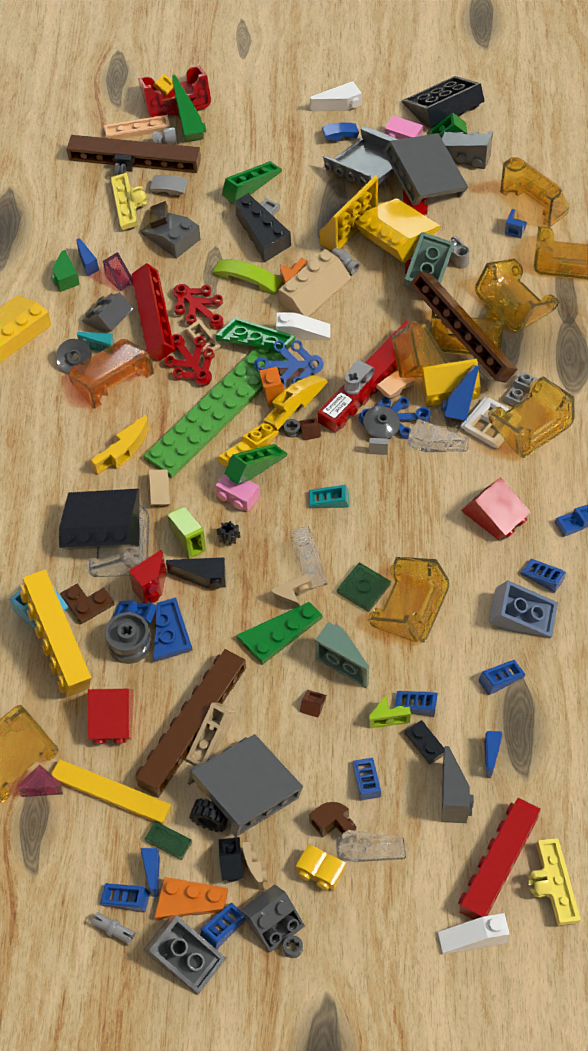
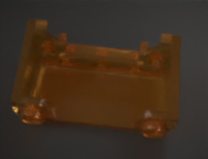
(109, 368)

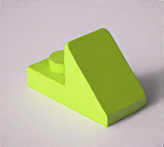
(383, 716)

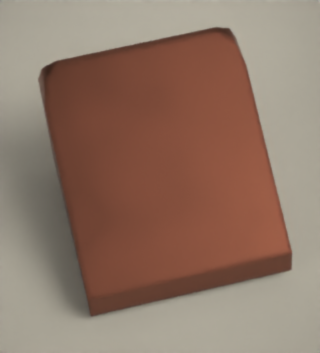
(310, 429)
(312, 703)

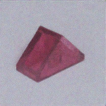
(117, 272)
(40, 783)

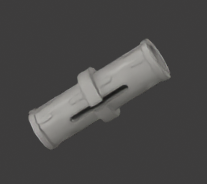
(113, 928)

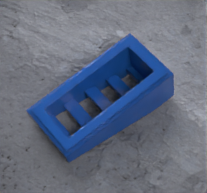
(88, 259)
(548, 583)
(490, 682)
(417, 695)
(491, 747)
(368, 793)
(151, 863)
(138, 900)
(213, 935)

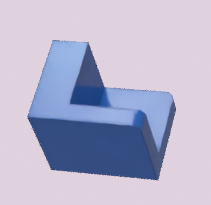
(514, 226)

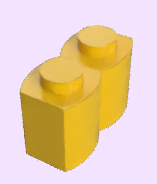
(320, 867)

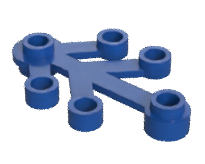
(292, 363)
(422, 411)

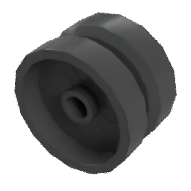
(128, 637)

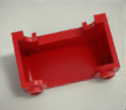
(195, 87)

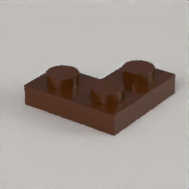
(86, 607)

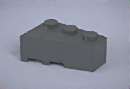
(469, 148)

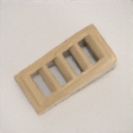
(198, 325)

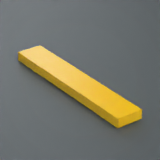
(111, 792)

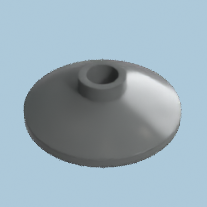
(68, 349)
(379, 428)

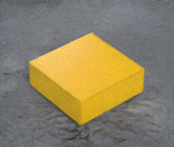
(164, 84)

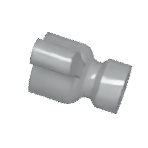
(167, 136)
(351, 265)

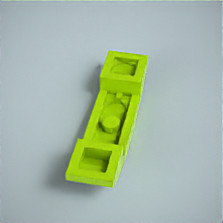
(249, 272)

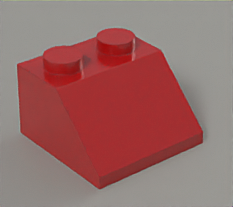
(149, 578)

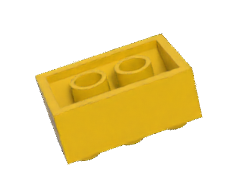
(441, 380)

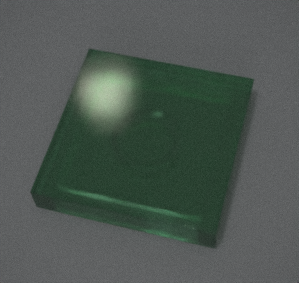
(364, 587)

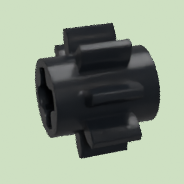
(228, 533)

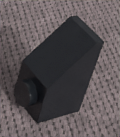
(230, 859)

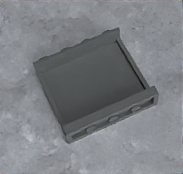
(363, 159)
(424, 167)
(246, 783)

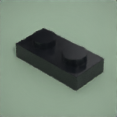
(425, 742)

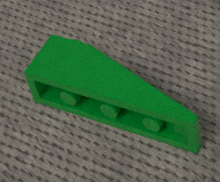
(190, 119)
(249, 181)
(250, 463)

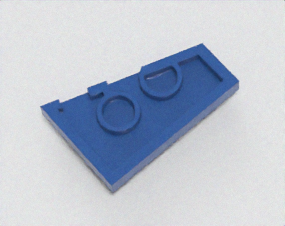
(171, 633)

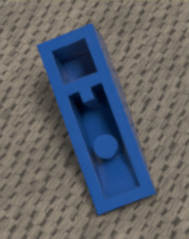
(459, 399)

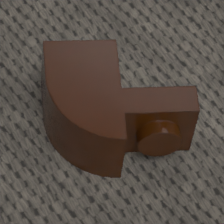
(331, 816)

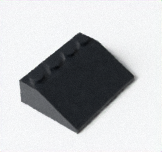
(444, 98)
(100, 519)

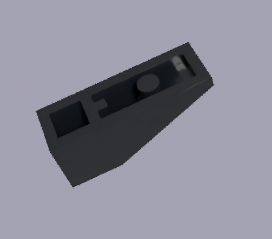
(201, 571)

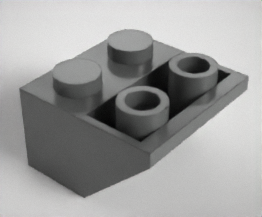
(107, 312)
(272, 917)

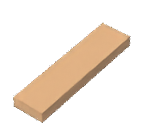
(136, 127)

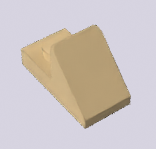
(288, 590)

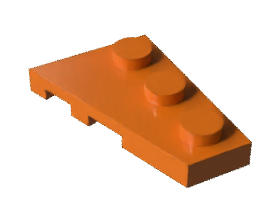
(189, 898)

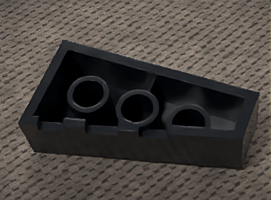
(262, 227)

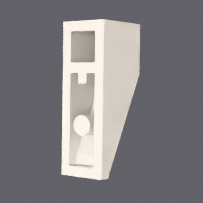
(337, 99)
(302, 327)
(475, 934)

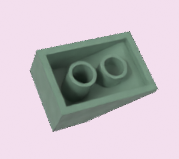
(430, 257)
(338, 652)

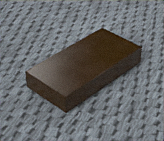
(158, 214)

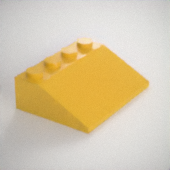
(342, 224)
(395, 228)
(20, 323)

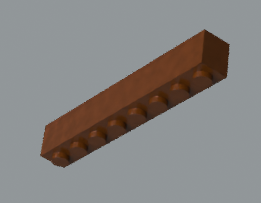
(143, 154)
(463, 327)
(178, 740)

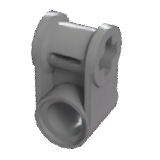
(459, 254)
(357, 377)

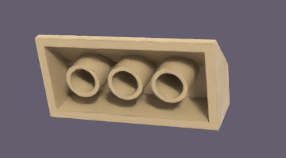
(314, 284)

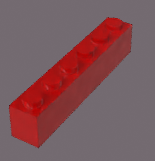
(153, 312)
(499, 860)

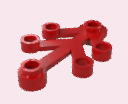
(183, 292)
(191, 361)

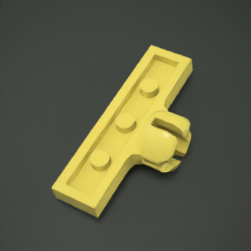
(127, 200)
(554, 882)

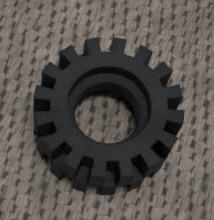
(208, 815)

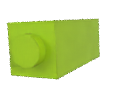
(187, 531)

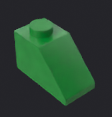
(450, 124)
(64, 273)

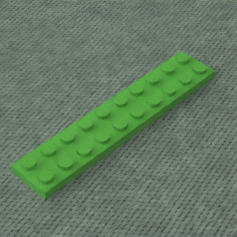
(210, 414)

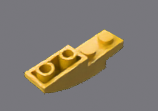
(291, 398)
(256, 438)
(127, 444)

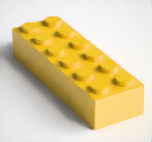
(55, 633)

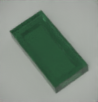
(168, 840)

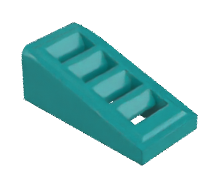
(96, 341)
(329, 491)

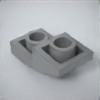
(166, 183)
(520, 389)

